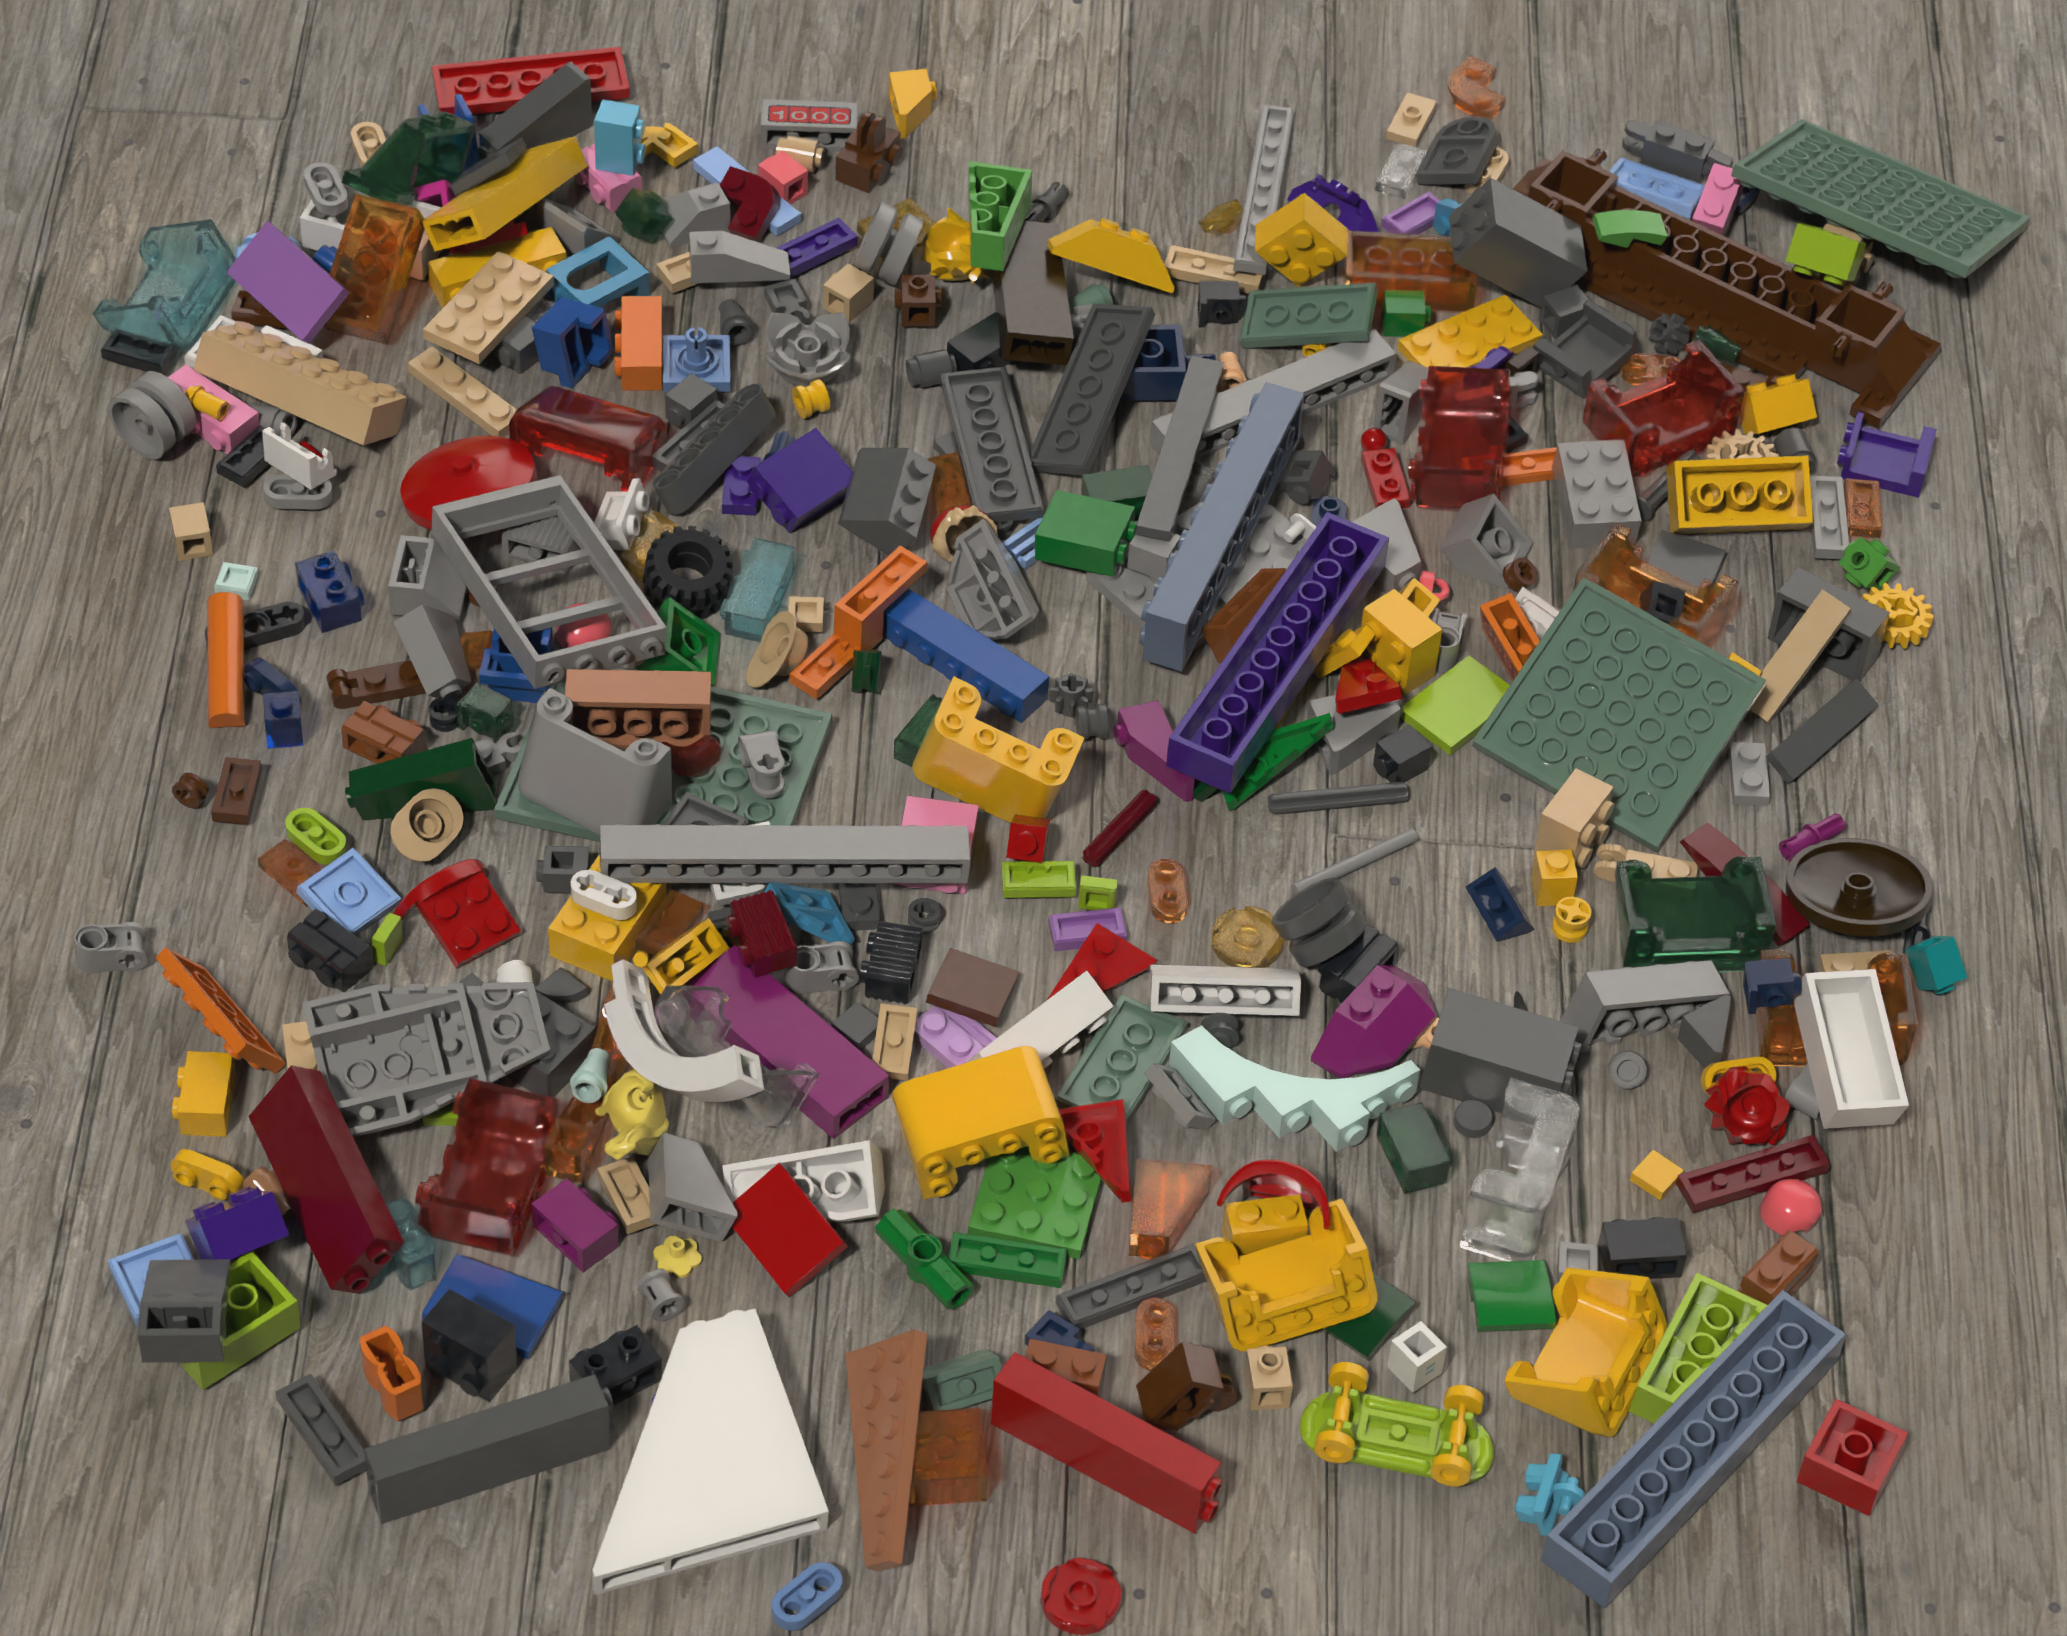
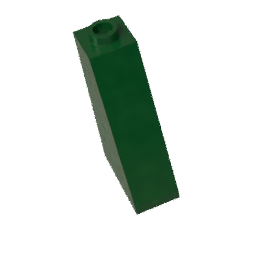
(456, 768)

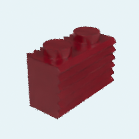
(762, 934)

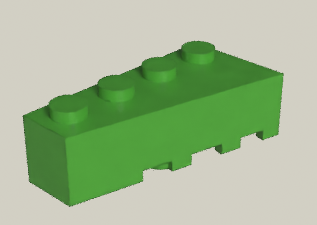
(997, 209)

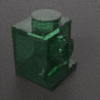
(485, 712)

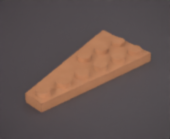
(884, 1419)

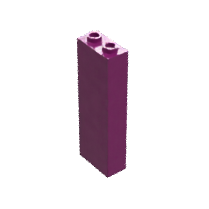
(787, 1033)

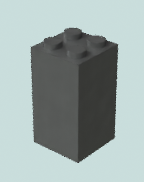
(1516, 242)
(1488, 1042)

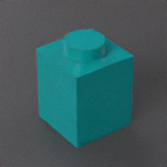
(1936, 964)

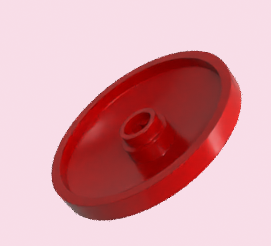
(464, 471)

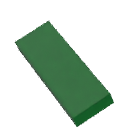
(1008, 1259)

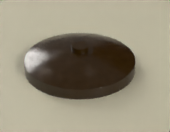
(1858, 887)

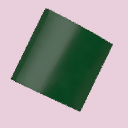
(1370, 1331)

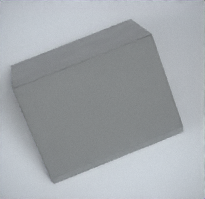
(570, 226)

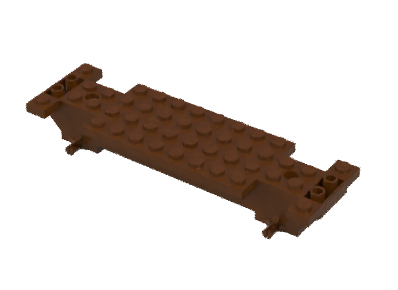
(1757, 302)

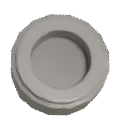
(1627, 1069)

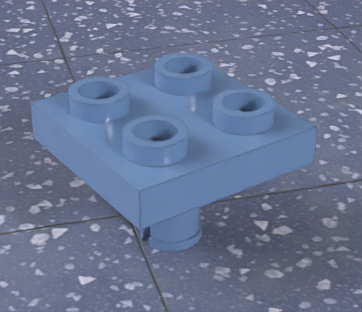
(697, 354)

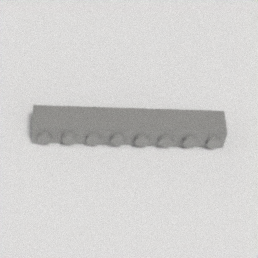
(1321, 377)

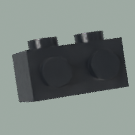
(622, 1364)

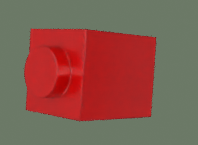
(1028, 838)

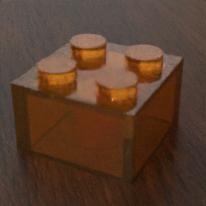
(949, 1458)

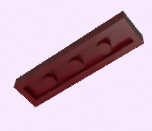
(1752, 1173)

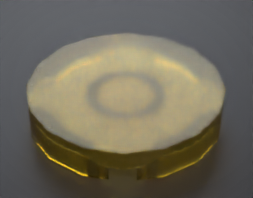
(1246, 938)

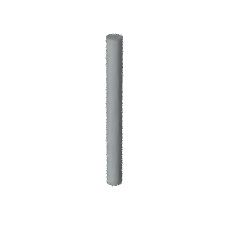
(1358, 860)

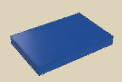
(511, 1297)

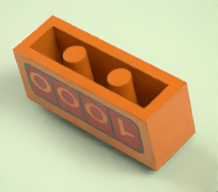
(1508, 632)

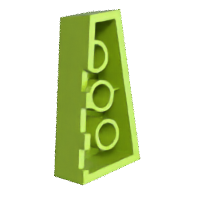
(1698, 1333)

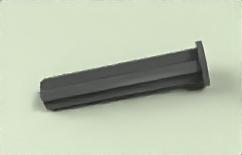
(1658, 490)

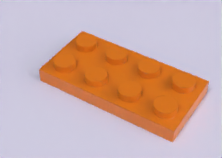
(220, 1011)

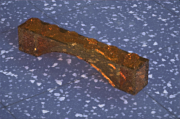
(578, 1127)

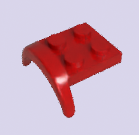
(462, 911)
(1278, 1178)

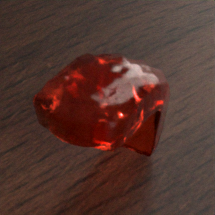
(695, 757)

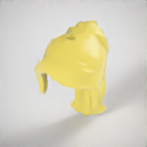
(636, 1119)

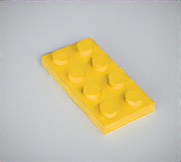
(1471, 335)

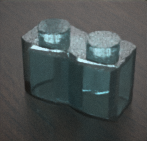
(416, 1257)

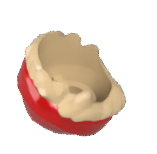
(953, 524)

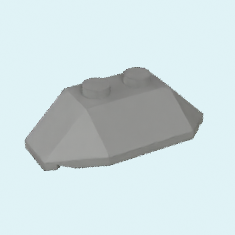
(989, 585)

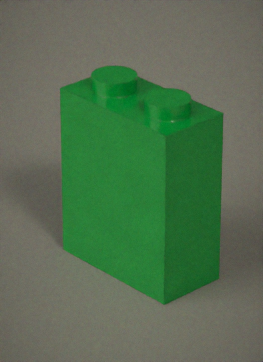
(1085, 533)

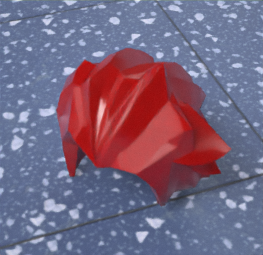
(1747, 1107)

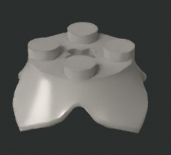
(807, 351)

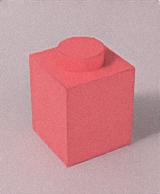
(785, 176)

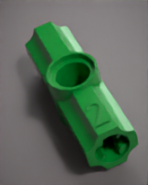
(935, 1271)

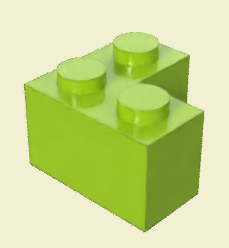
(1826, 252)

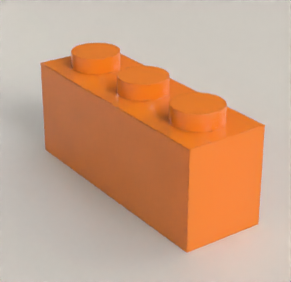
(639, 343)

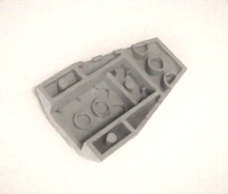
(414, 1047)

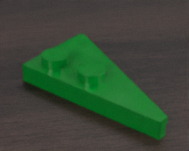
(1278, 752)

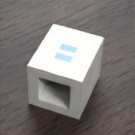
(1416, 1356)

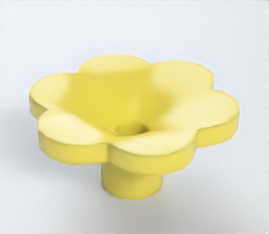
(677, 1256)

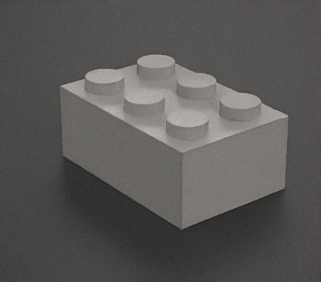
(1594, 491)

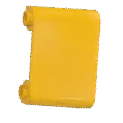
(1291, 1284)
(1594, 1352)

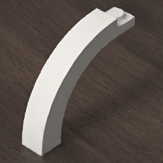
(708, 1078)

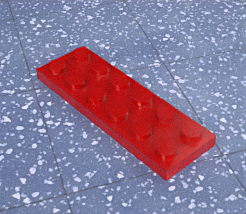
(503, 82)

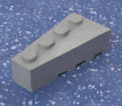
(1639, 1000)

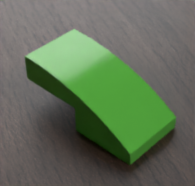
(1623, 226)

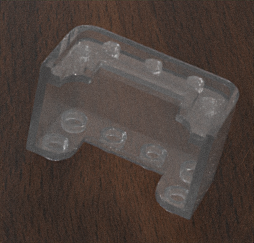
(1511, 1211)

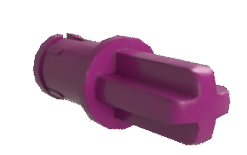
(1812, 834)

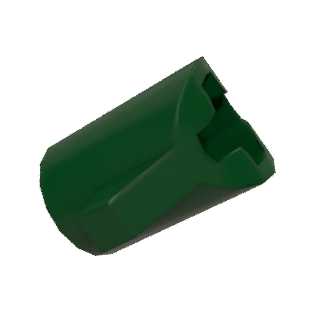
(866, 670)

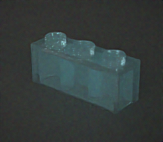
(758, 589)

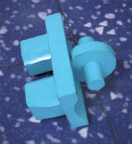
(1555, 1494)

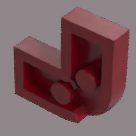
(755, 202)

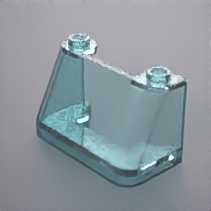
(180, 288)

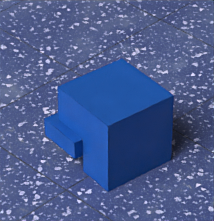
(571, 339)
(504, 674)

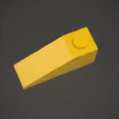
(686, 956)

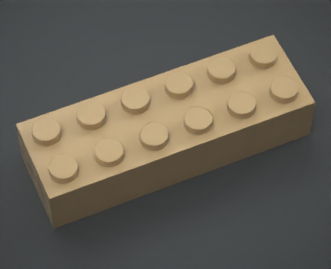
(300, 383)

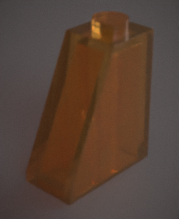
(1165, 1204)

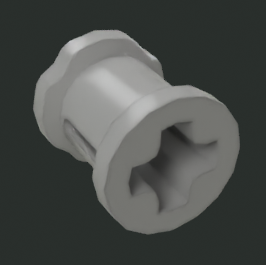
(660, 1295)

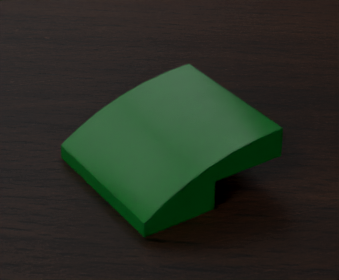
(1511, 1295)

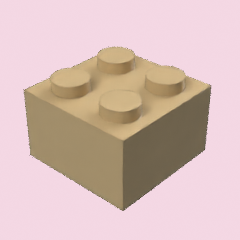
(1576, 817)

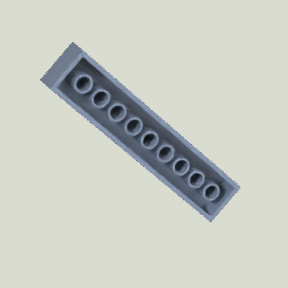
(1221, 526)
(1692, 1448)

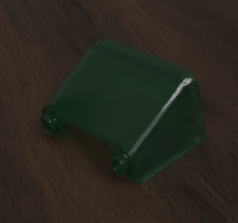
(1694, 917)

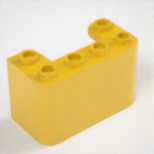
(990, 765)
(977, 1114)

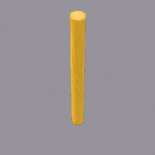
(640, 958)

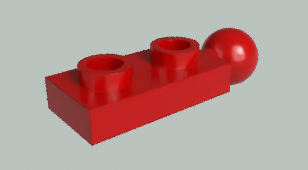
(1382, 469)

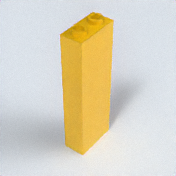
(504, 195)

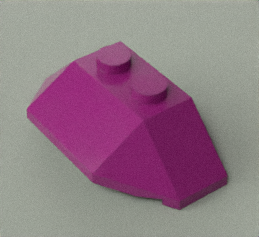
(1375, 1023)

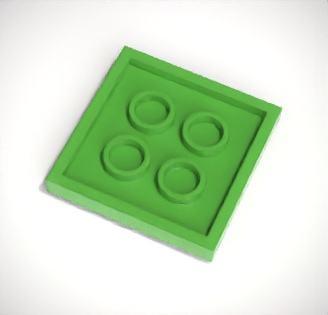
(1036, 1201)

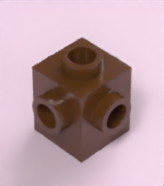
(917, 300)

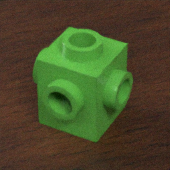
(1868, 563)

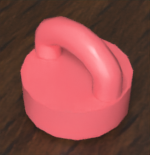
(1427, 579)

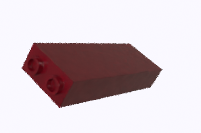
(326, 1180)

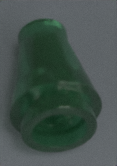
(1717, 343)

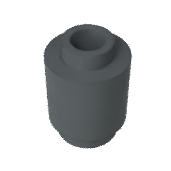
(926, 367)
(1794, 443)

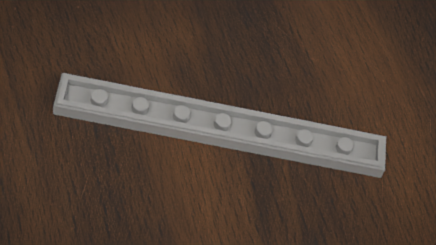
(1263, 183)

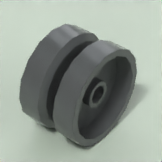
(1319, 922)

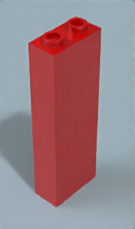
(1106, 1443)

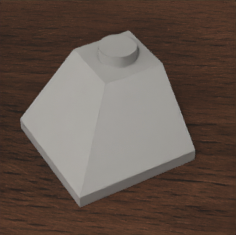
(696, 211)

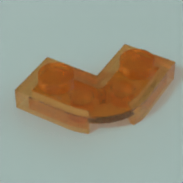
(1469, 90)

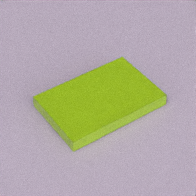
(1455, 704)

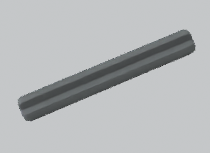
(1337, 797)

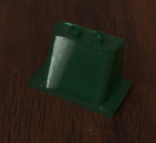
(414, 156)

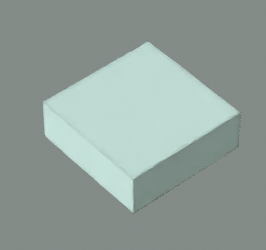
(236, 579)

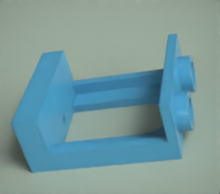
(625, 271)

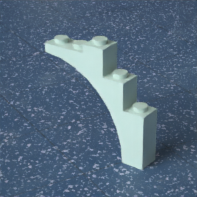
(1285, 1101)

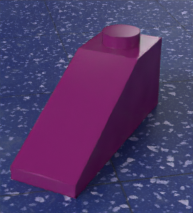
(1145, 738)

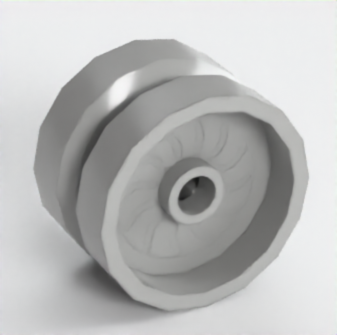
(891, 244)
(152, 415)

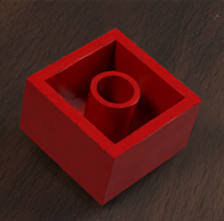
(1852, 1457)

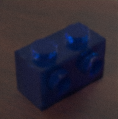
(329, 591)

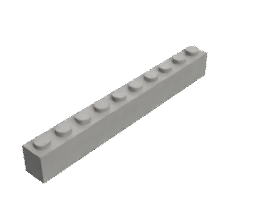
(784, 854)

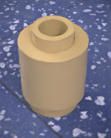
(803, 150)

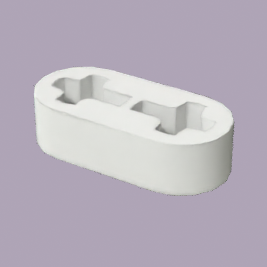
(604, 894)

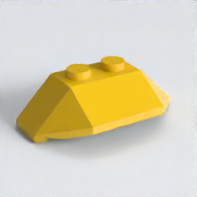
(1113, 251)

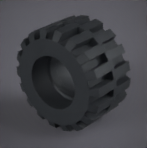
(693, 551)

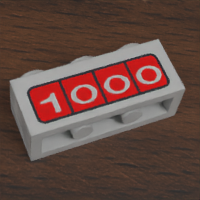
(815, 120)

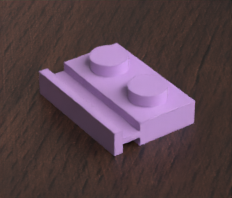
(950, 1036)

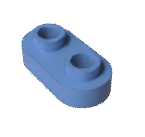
(804, 1598)

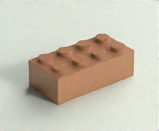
(640, 705)

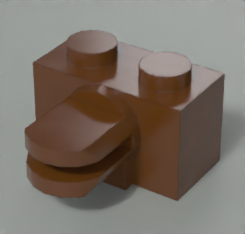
(868, 153)
(1184, 1387)

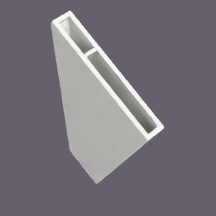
(714, 1462)

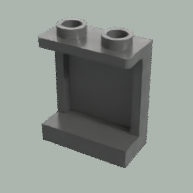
(1587, 350)

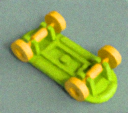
(1398, 1433)

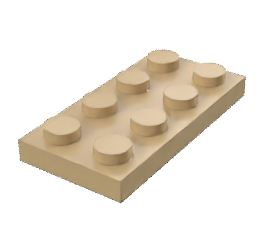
(488, 307)

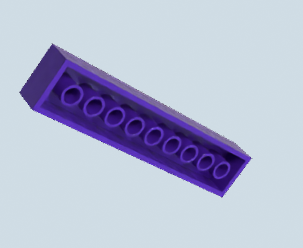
(1277, 653)

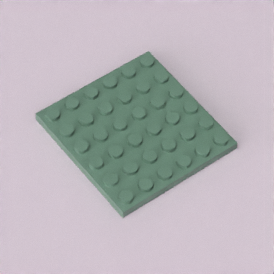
(1624, 705)

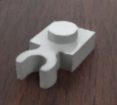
(498, 753)

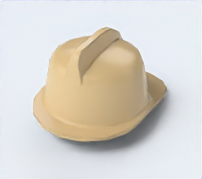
(779, 651)
(426, 825)

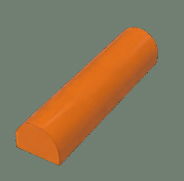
(225, 660)

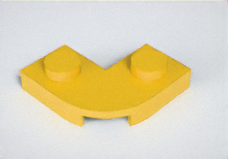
(669, 144)

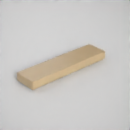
(1799, 653)

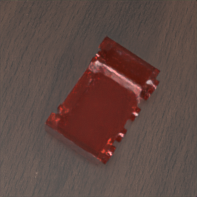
(1669, 412)
(1462, 436)
(490, 1168)

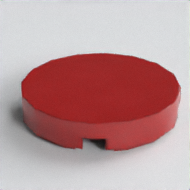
(1080, 1596)

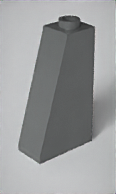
(545, 115)

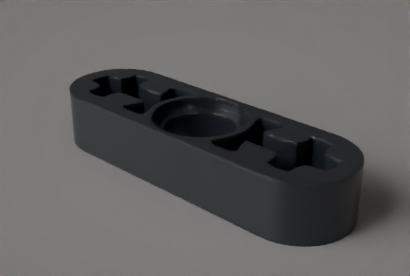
(282, 627)

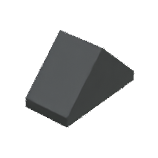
(1705, 1030)

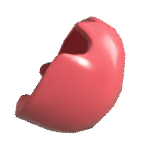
(583, 630)
(1791, 1206)

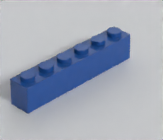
(966, 654)

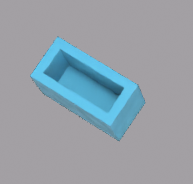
(618, 137)

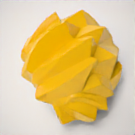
(949, 250)

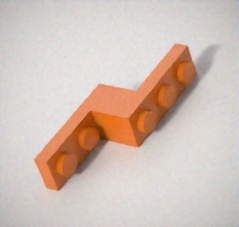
(858, 621)

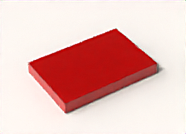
(785, 1230)

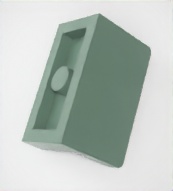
(961, 1380)

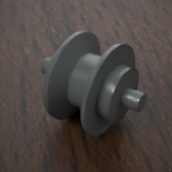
(1222, 1027)

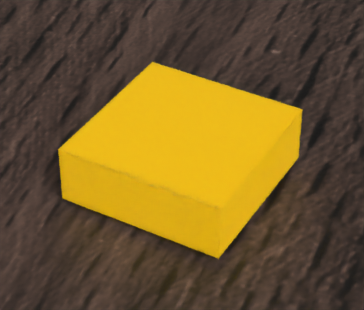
(1656, 1175)

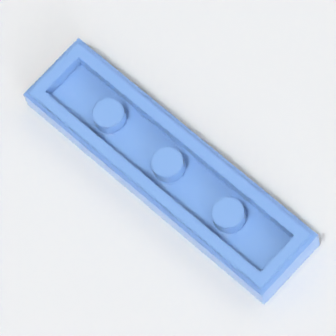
(713, 168)

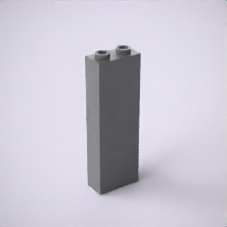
(489, 1448)

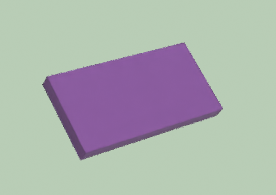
(288, 282)

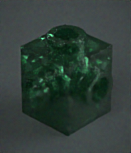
(643, 215)

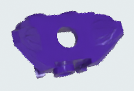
(1353, 209)

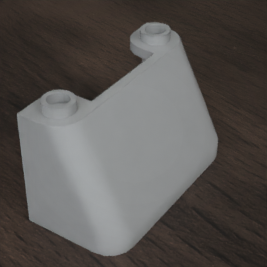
(589, 777)

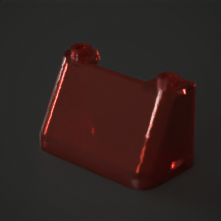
(592, 430)

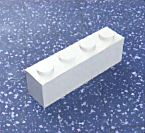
(1224, 990)
(1056, 1021)

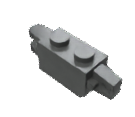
(1673, 149)

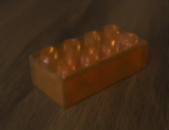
(1410, 265)
(374, 266)

